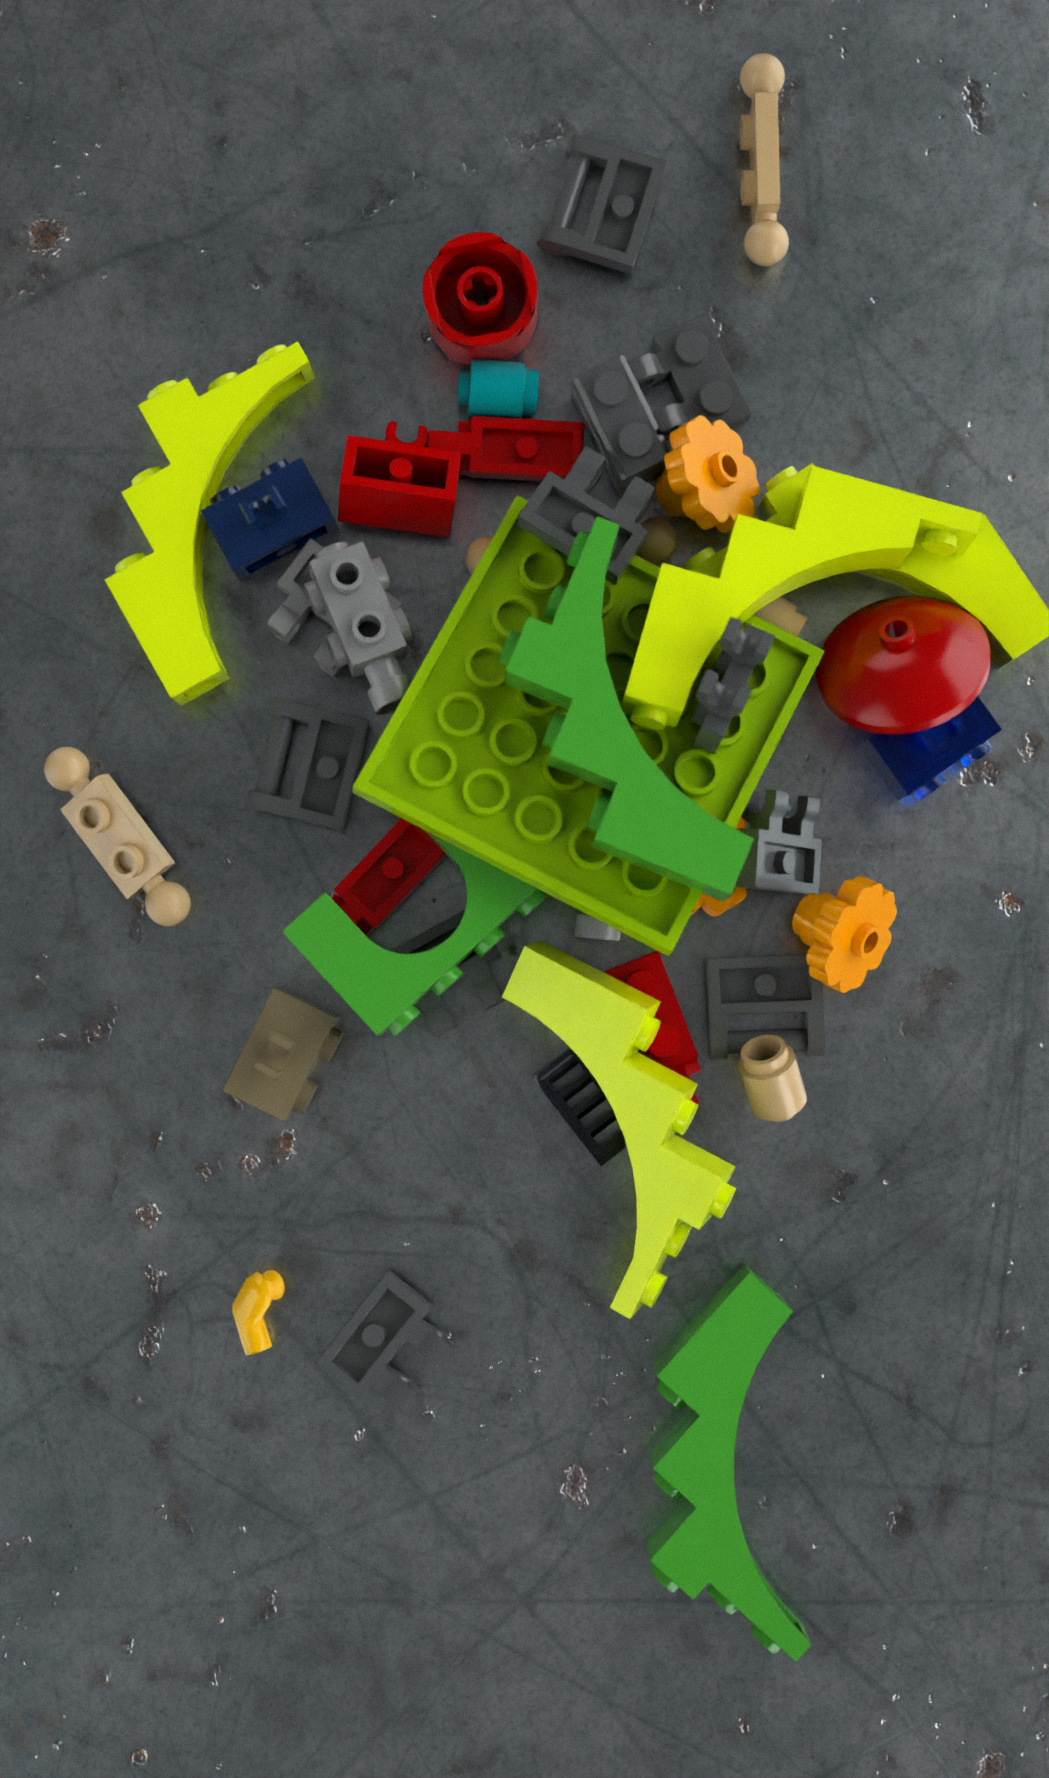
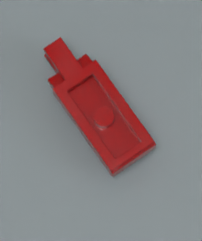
(513, 447)
(387, 875)
(673, 1042)

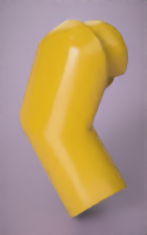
(251, 1306)

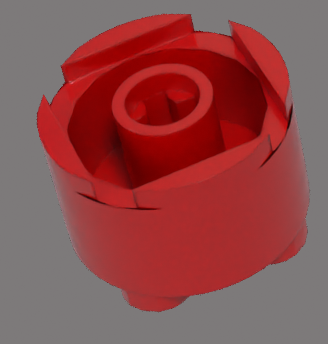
(489, 268)

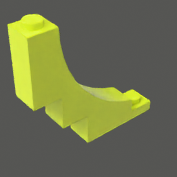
(836, 530)

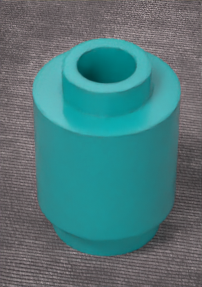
(498, 389)

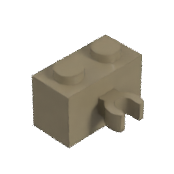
(283, 1054)

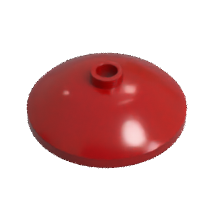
(903, 664)

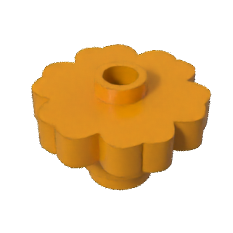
(707, 475)
(845, 931)

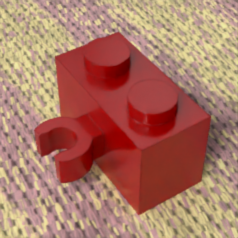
(398, 483)

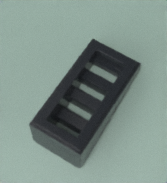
(555, 1070)

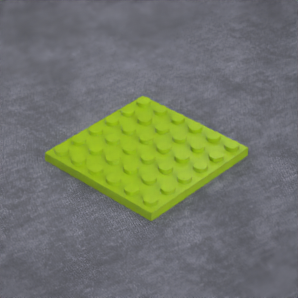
(471, 755)

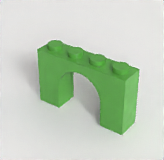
(388, 984)

